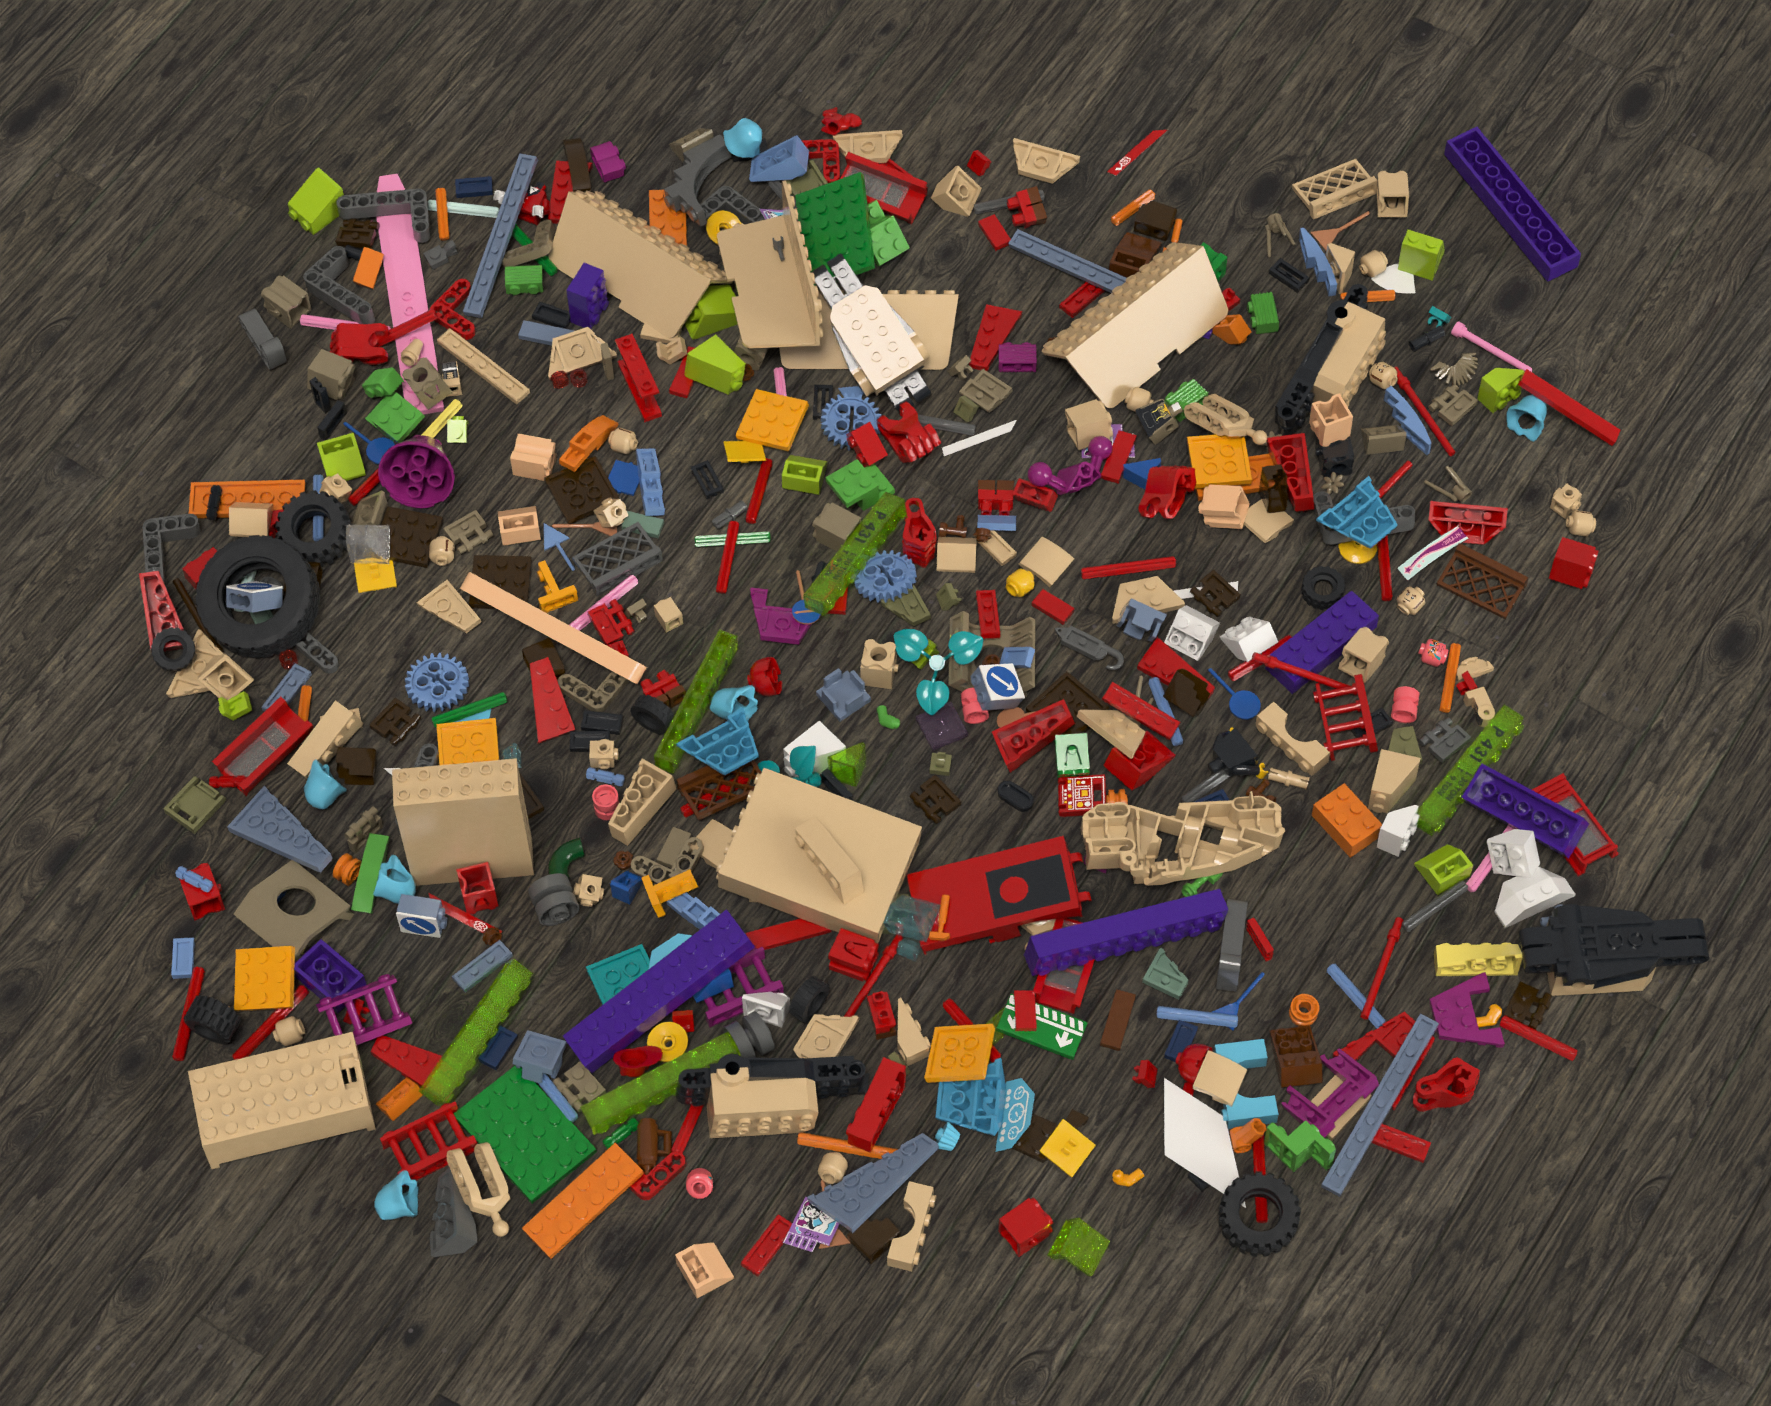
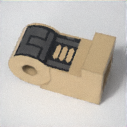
(451, 377)
(1481, 705)

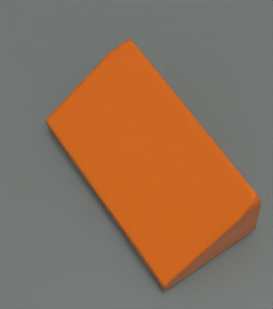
(368, 268)
(399, 1099)

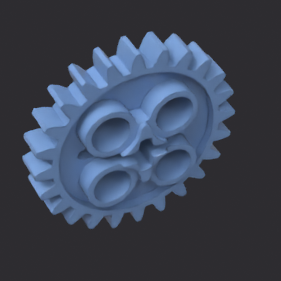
(833, 419)
(894, 568)
(437, 682)

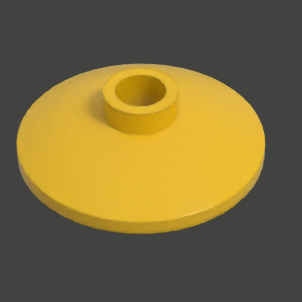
(719, 220)
(1356, 553)
(669, 1032)

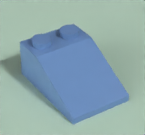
(780, 162)

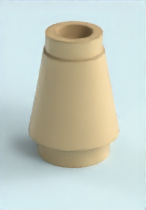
(411, 353)

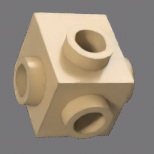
(337, 487)
(1566, 500)
(611, 512)
(603, 754)
(593, 885)

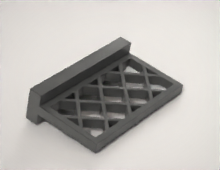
(633, 567)

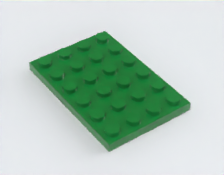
(837, 222)
(526, 1133)

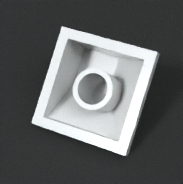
(769, 1005)

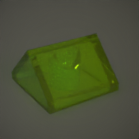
(848, 764)

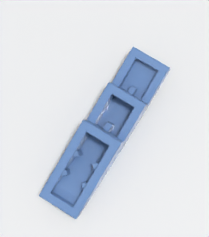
(1316, 259)
(1408, 419)
(650, 482)
(693, 910)

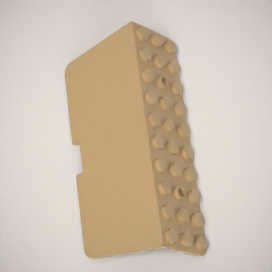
(641, 266)
(774, 297)
(927, 314)
(1142, 322)

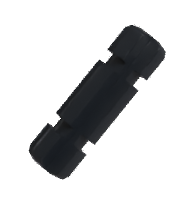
(213, 503)

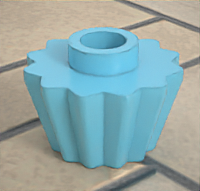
(947, 1137)

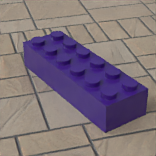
(1323, 639)
(1525, 810)

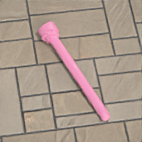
(1460, 330)

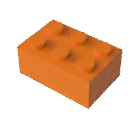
(1347, 820)

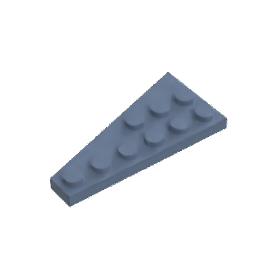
(276, 829)
(871, 1185)

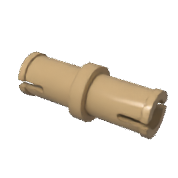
(1288, 778)

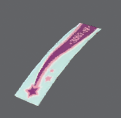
(1432, 552)

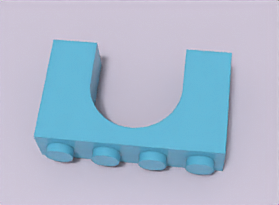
(1248, 1055)

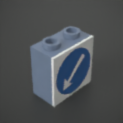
(254, 596)
(997, 686)
(421, 916)

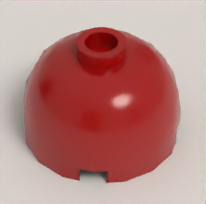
(765, 677)
(1191, 1060)

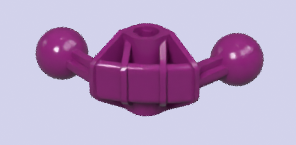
(1075, 476)

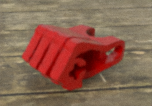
(358, 342)
(907, 435)
(1166, 490)
(915, 522)
(1455, 1071)

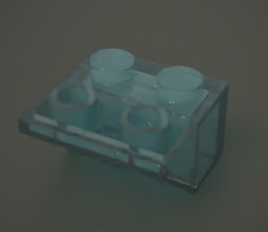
(911, 917)

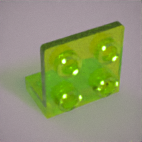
(1079, 1245)

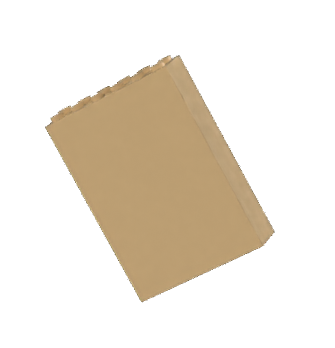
(463, 819)
(775, 871)

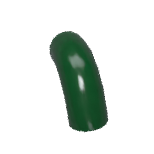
(565, 856)

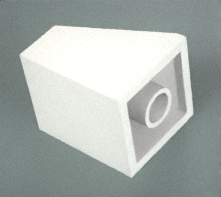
(825, 743)

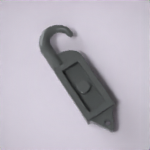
(1088, 645)

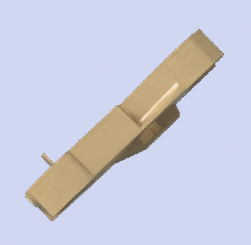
(1127, 838)

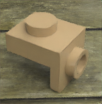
(672, 351)

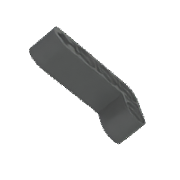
(267, 346)

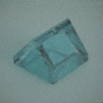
(513, 752)
(909, 949)

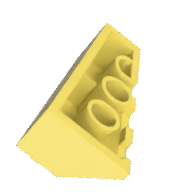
(1476, 959)

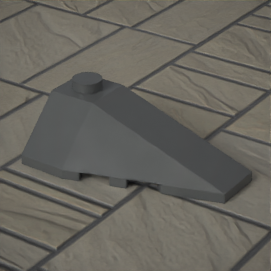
(454, 1221)

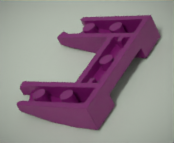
(1356, 1083)

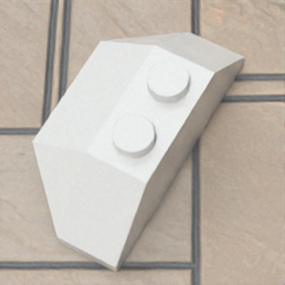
(1528, 896)

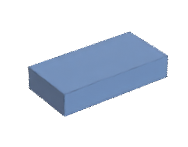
(997, 522)
(1019, 656)
(183, 957)

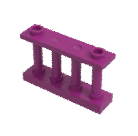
(734, 1005)
(379, 1027)

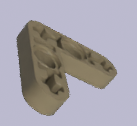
(539, 248)
(597, 695)
(675, 870)

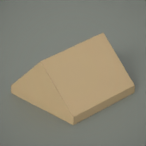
(1341, 262)
(249, 519)
(956, 554)
(224, 677)

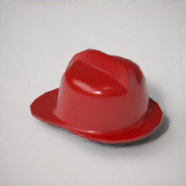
(637, 1060)

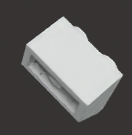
(1191, 632)
(1249, 637)
(1397, 830)
(1514, 853)

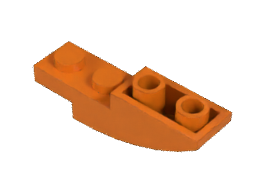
(586, 440)

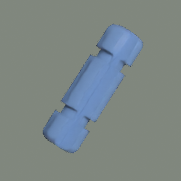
(605, 776)
(194, 879)

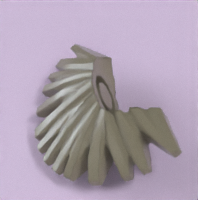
(1460, 371)

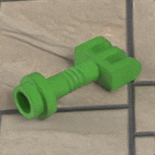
(1191, 889)

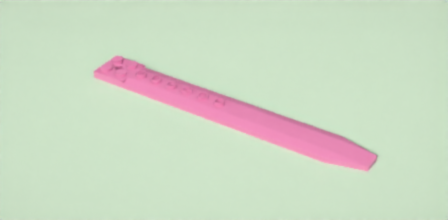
(405, 286)

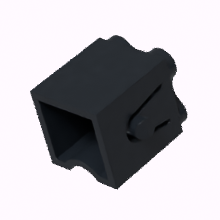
(1335, 458)

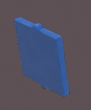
(624, 477)

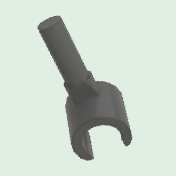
(779, 246)

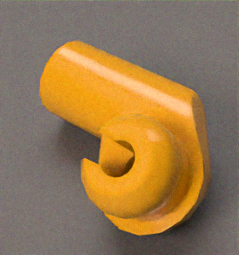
(1491, 1018)
(1125, 1179)

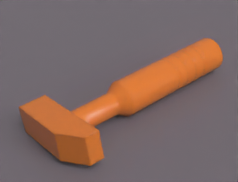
(1176, 231)
(941, 920)

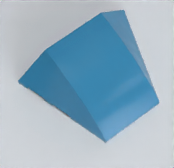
(1361, 516)
(724, 746)
(974, 1102)

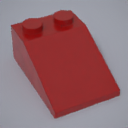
(1147, 761)

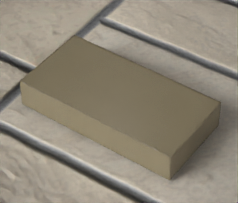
(607, 361)
(672, 847)

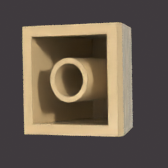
(1392, 779)

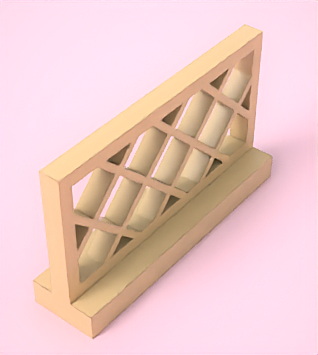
(1341, 196)

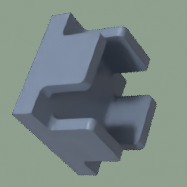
(1140, 619)
(843, 693)
(539, 1055)

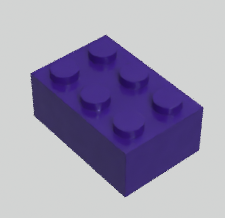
(587, 296)
(327, 973)

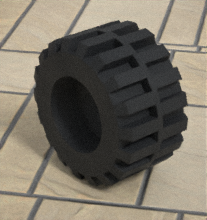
(212, 1019)

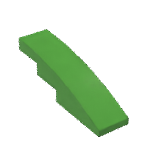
(373, 857)

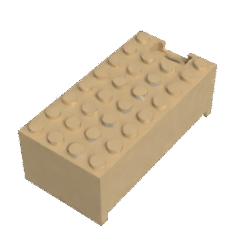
(280, 1099)

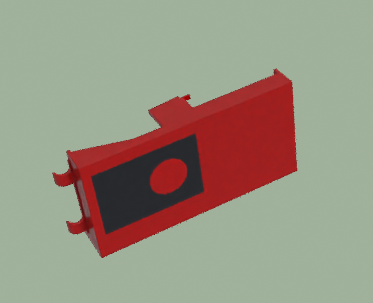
(1001, 891)

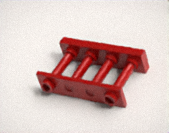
(638, 378)
(1364, 722)
(427, 1163)

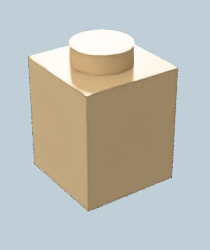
(668, 614)

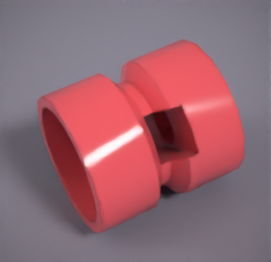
(1405, 704)
(971, 707)
(605, 801)

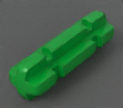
(620, 1133)

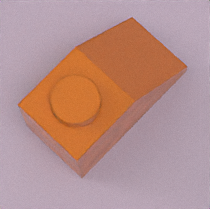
(1232, 329)

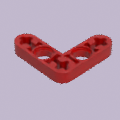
(827, 155)
(448, 309)
(645, 1180)

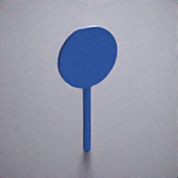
(376, 447)
(1242, 703)

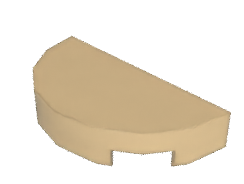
(1475, 667)

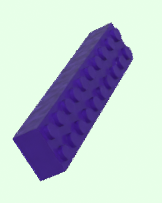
(1512, 204)
(1125, 932)
(658, 991)

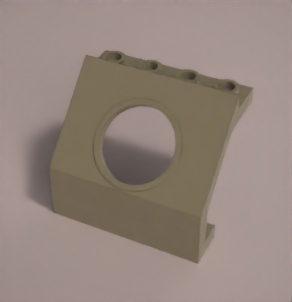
(1017, 635)
(264, 917)

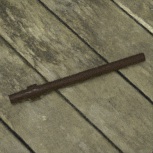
(192, 609)

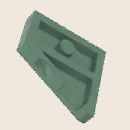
(1165, 976)

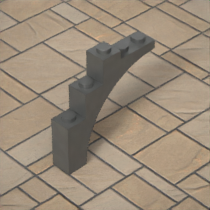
(697, 165)

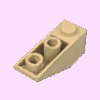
(911, 1043)

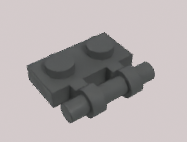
(1449, 743)

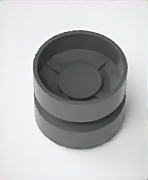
(553, 899)
(754, 1035)

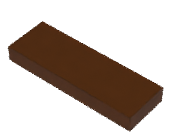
(1118, 1020)

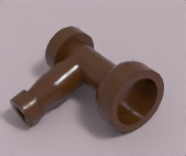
(959, 530)
(1259, 790)

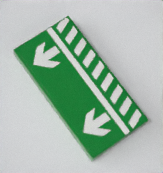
(1054, 1029)

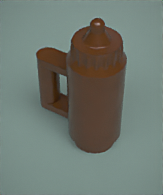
(648, 1144)

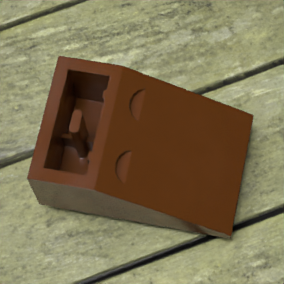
(1132, 254)
(1296, 1056)

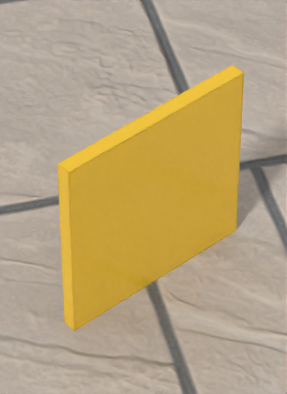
(743, 451)
(375, 576)
(1067, 1148)

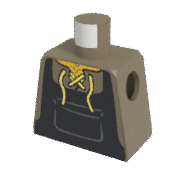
(1159, 419)

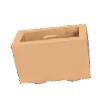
(519, 525)
(703, 1268)

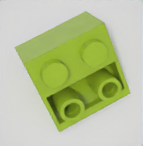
(1499, 388)
(341, 457)
(803, 474)
(1444, 868)

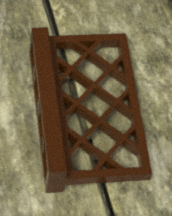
(1493, 569)
(704, 776)

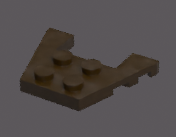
(1039, 1132)

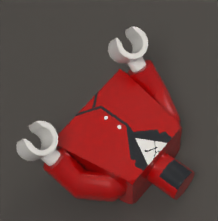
(534, 204)

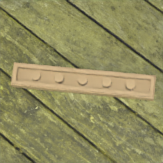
(483, 366)

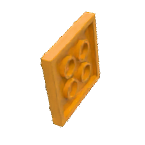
(772, 420)
(1219, 460)
(467, 741)
(264, 978)
(959, 1053)

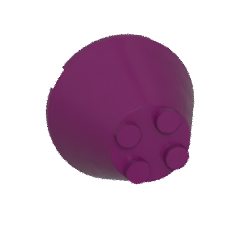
(417, 472)

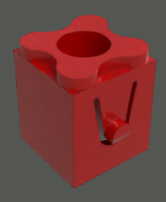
(1573, 563)
(471, 881)
(199, 901)
(853, 955)
(1025, 1226)

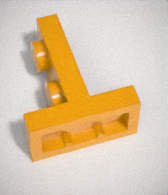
(554, 597)
(668, 889)

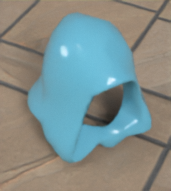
(744, 139)
(1528, 405)
(725, 701)
(321, 787)
(395, 884)
(393, 1204)

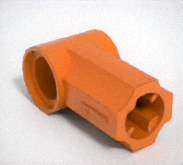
(1245, 1135)

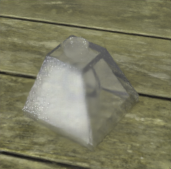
(368, 543)

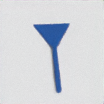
(1232, 1009)

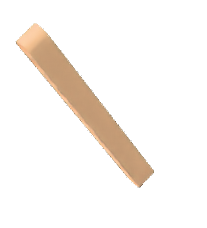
(553, 628)

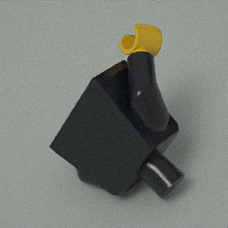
(1235, 756)

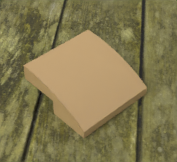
(1266, 525)
(1046, 561)
(714, 838)
(1220, 1078)

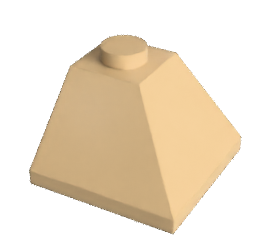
(956, 192)

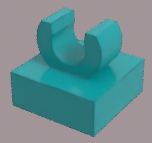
(1438, 315)

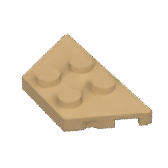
(870, 145)
(1041, 161)
(576, 351)
(1150, 592)
(186, 680)
(1114, 728)
(825, 1036)

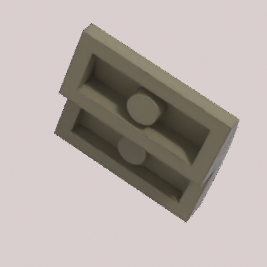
(986, 390)

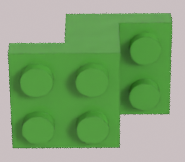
(885, 234)
(395, 417)
(859, 484)
(1300, 1145)

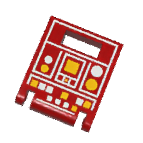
(1077, 794)

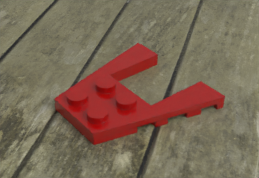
(1390, 1038)

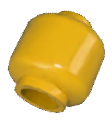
(1020, 583)

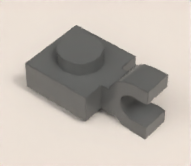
(438, 256)

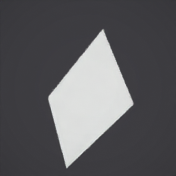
(1198, 1138)

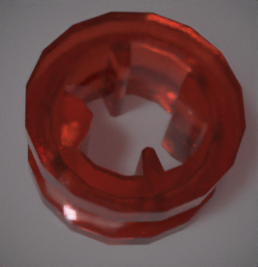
(559, 379)
(576, 382)
(288, 654)

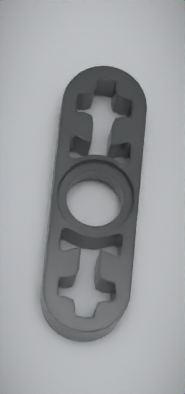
(319, 659)

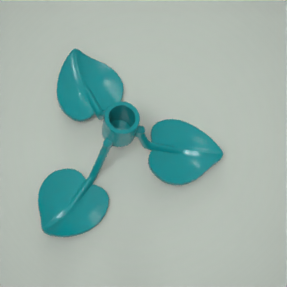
(911, 644)
(802, 760)

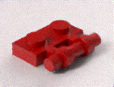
(606, 625)

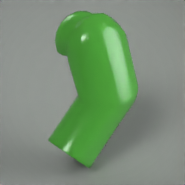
(887, 720)

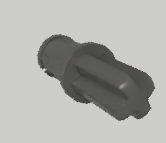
(729, 514)

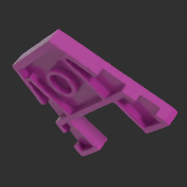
(776, 623)
(1457, 1017)

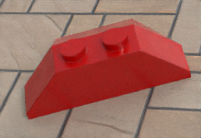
(1475, 521)

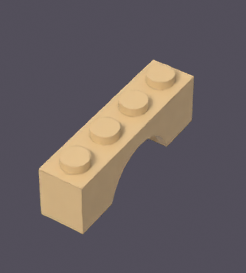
(1309, 755)
(904, 1250)

